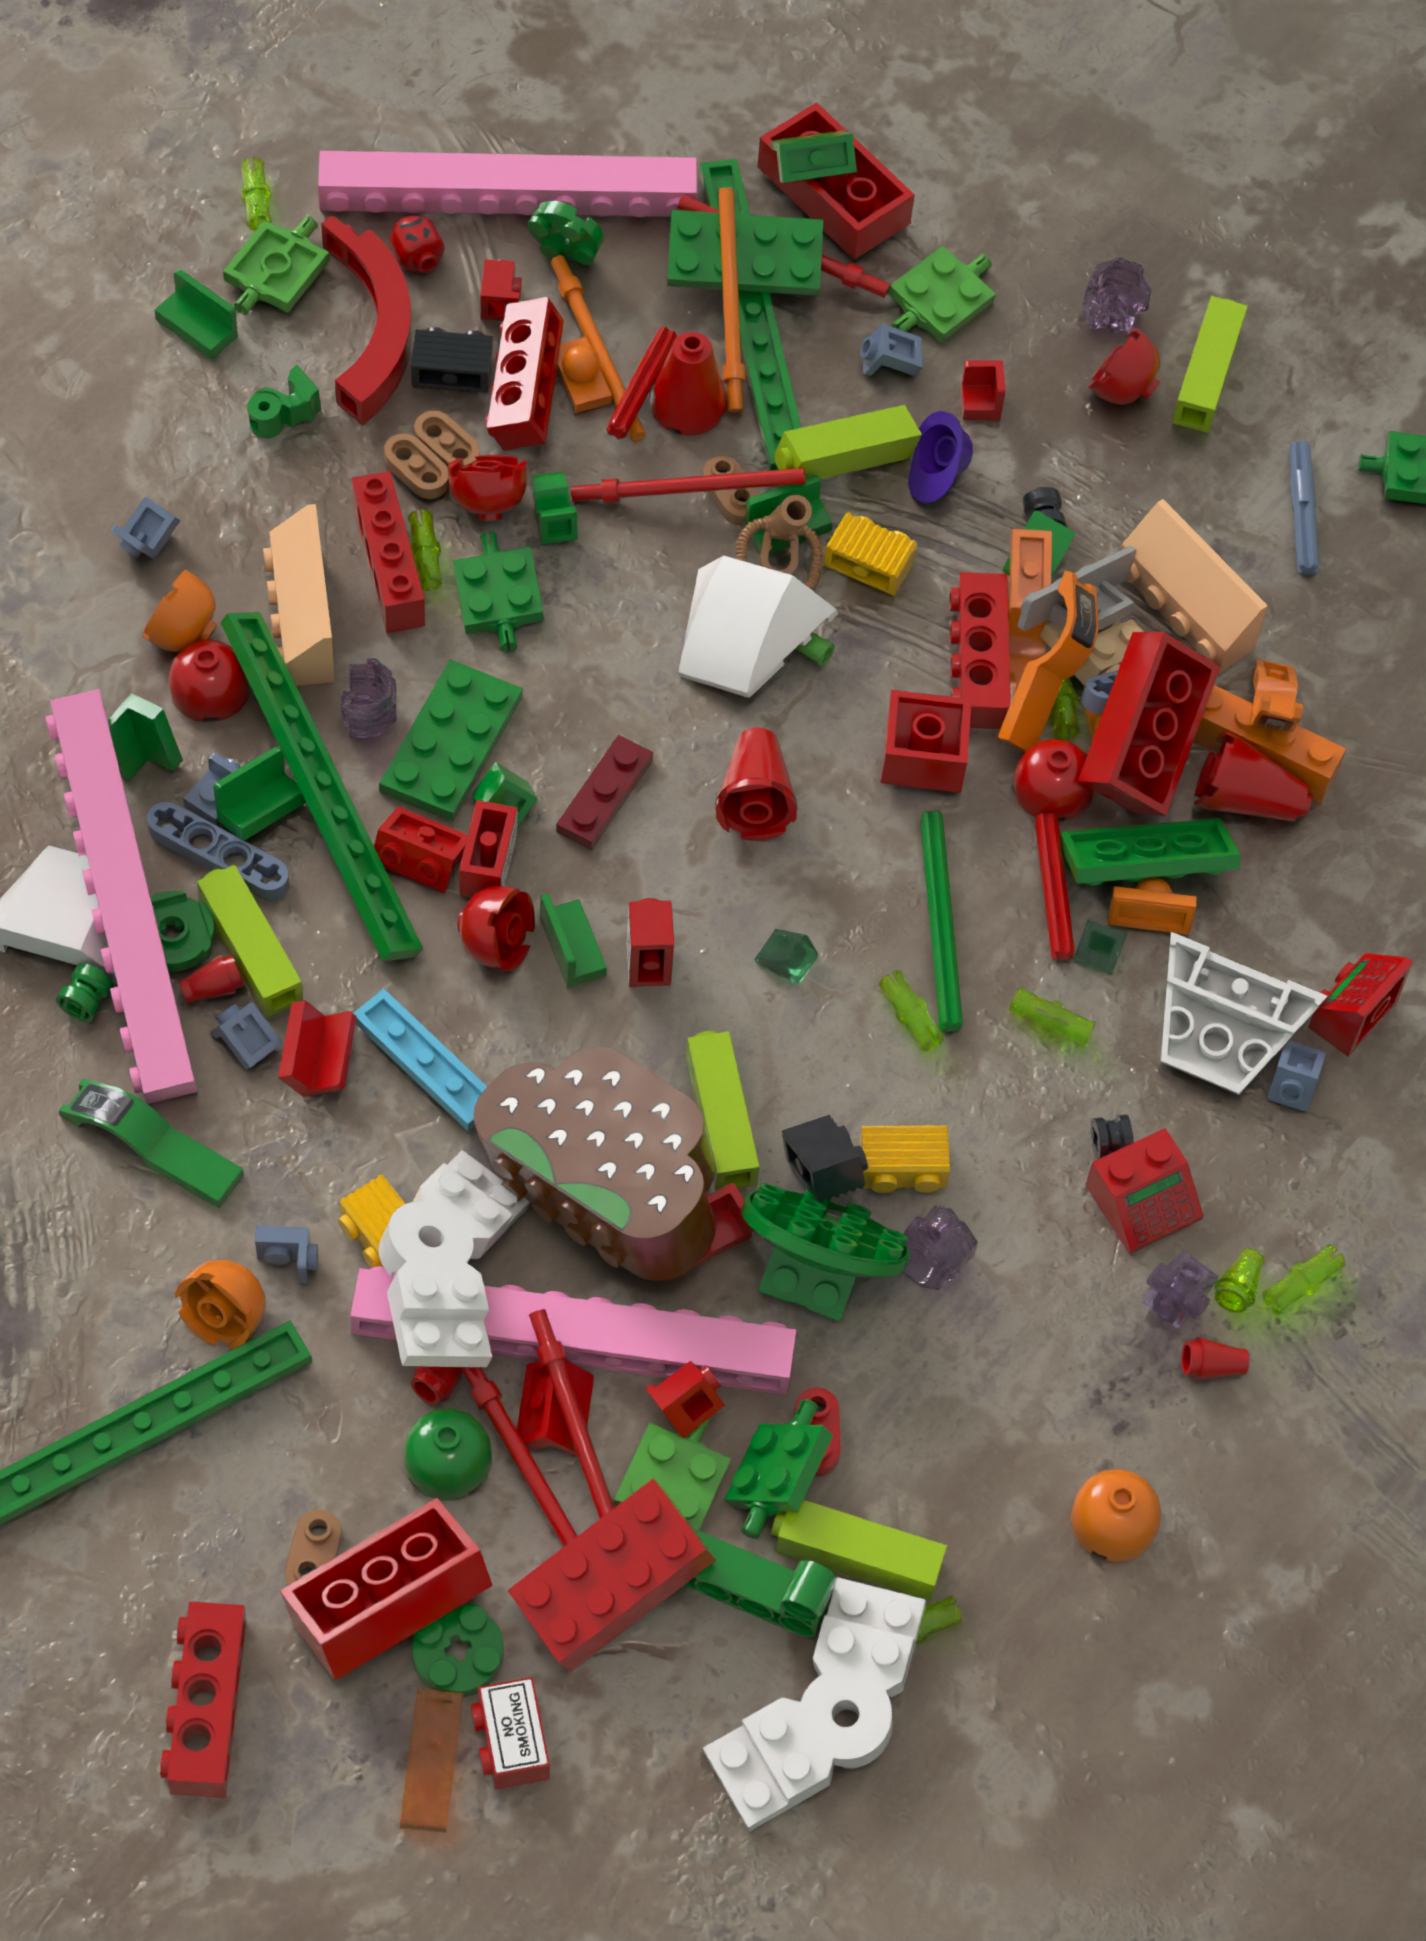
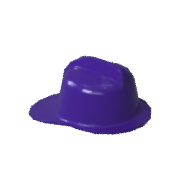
(939, 457)

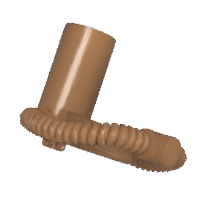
(785, 524)

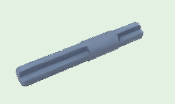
(1304, 508)

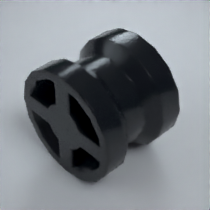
(1110, 1135)

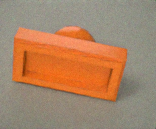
(582, 376)
(1152, 907)

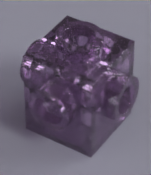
(1180, 1289)

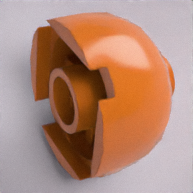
(182, 615)
(222, 1302)
(1116, 1515)

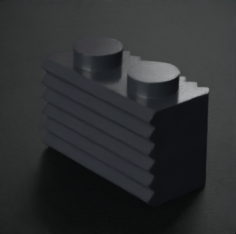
(452, 360)
(825, 1158)

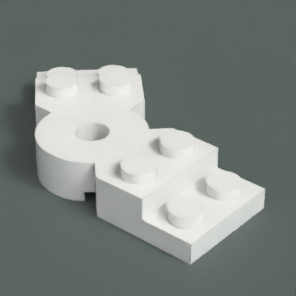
(435, 1293)
(793, 1745)

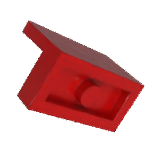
(316, 1049)
(540, 1413)

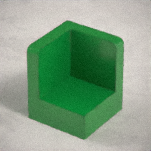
(506, 788)

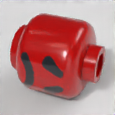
(416, 244)

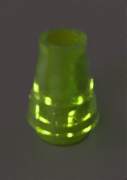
(1239, 1283)

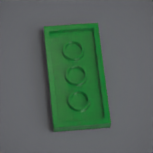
(770, 250)
(451, 740)
(1149, 851)

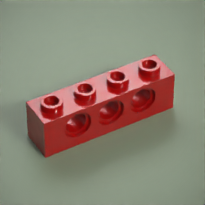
(525, 374)
(388, 552)
(984, 597)
(204, 1771)

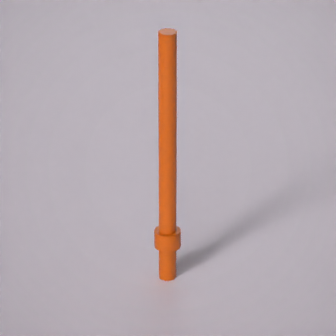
(572, 293)
(733, 371)

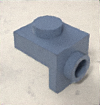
(146, 529)

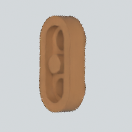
(452, 439)
(419, 468)
(727, 500)
(312, 1550)

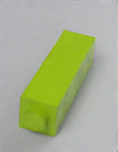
(1209, 364)
(849, 443)
(250, 941)
(723, 1108)
(860, 1549)

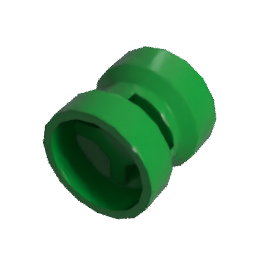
(84, 992)

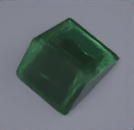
(1100, 946)
(787, 955)

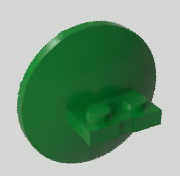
(817, 1252)

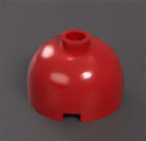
(1128, 371)
(488, 485)
(207, 681)
(1049, 779)
(496, 926)

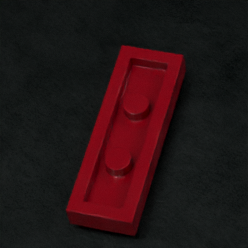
(604, 792)

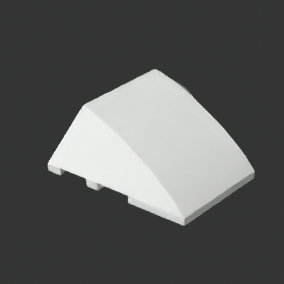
(746, 624)
(52, 911)
(1226, 1017)

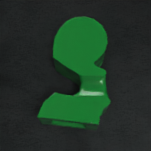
(271, 409)
(553, 508)

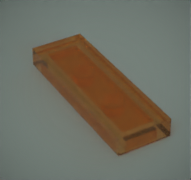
(431, 1760)

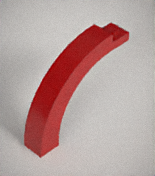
(379, 369)

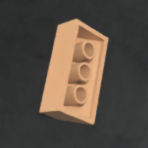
(1194, 587)
(300, 598)

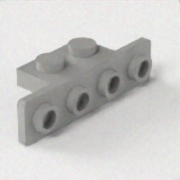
(1103, 575)

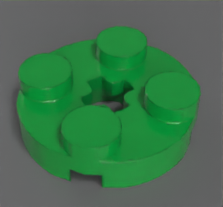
(565, 233)
(196, 940)
(481, 1662)

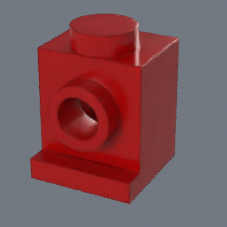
(498, 288)
(688, 1397)

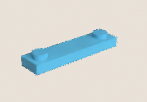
(421, 1056)

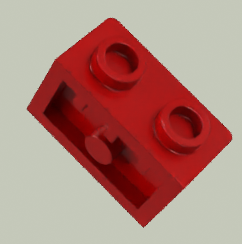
(419, 848)

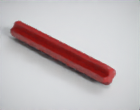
(641, 383)
(1054, 887)

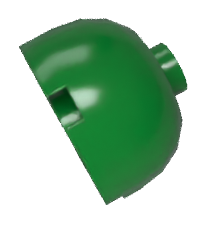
(447, 1454)

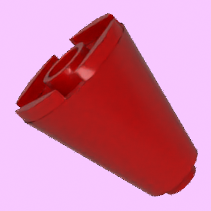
(689, 387)
(1250, 783)
(756, 788)

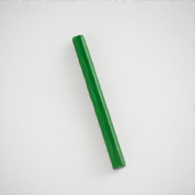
(941, 921)

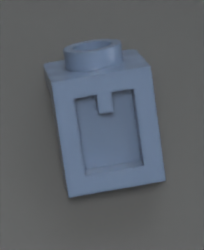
(892, 349)
(201, 797)
(246, 1033)
(1296, 1075)
(287, 1244)

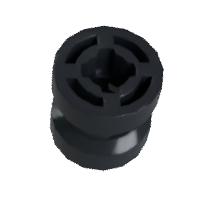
(1045, 500)

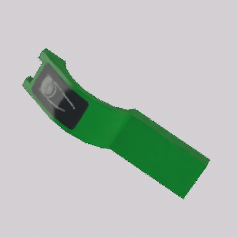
(154, 1140)

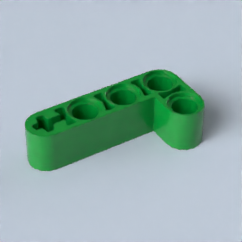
(765, 1588)

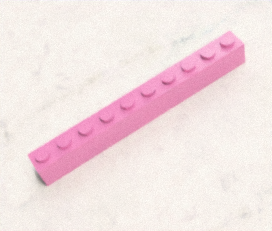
(503, 183)
(122, 897)
(610, 1334)

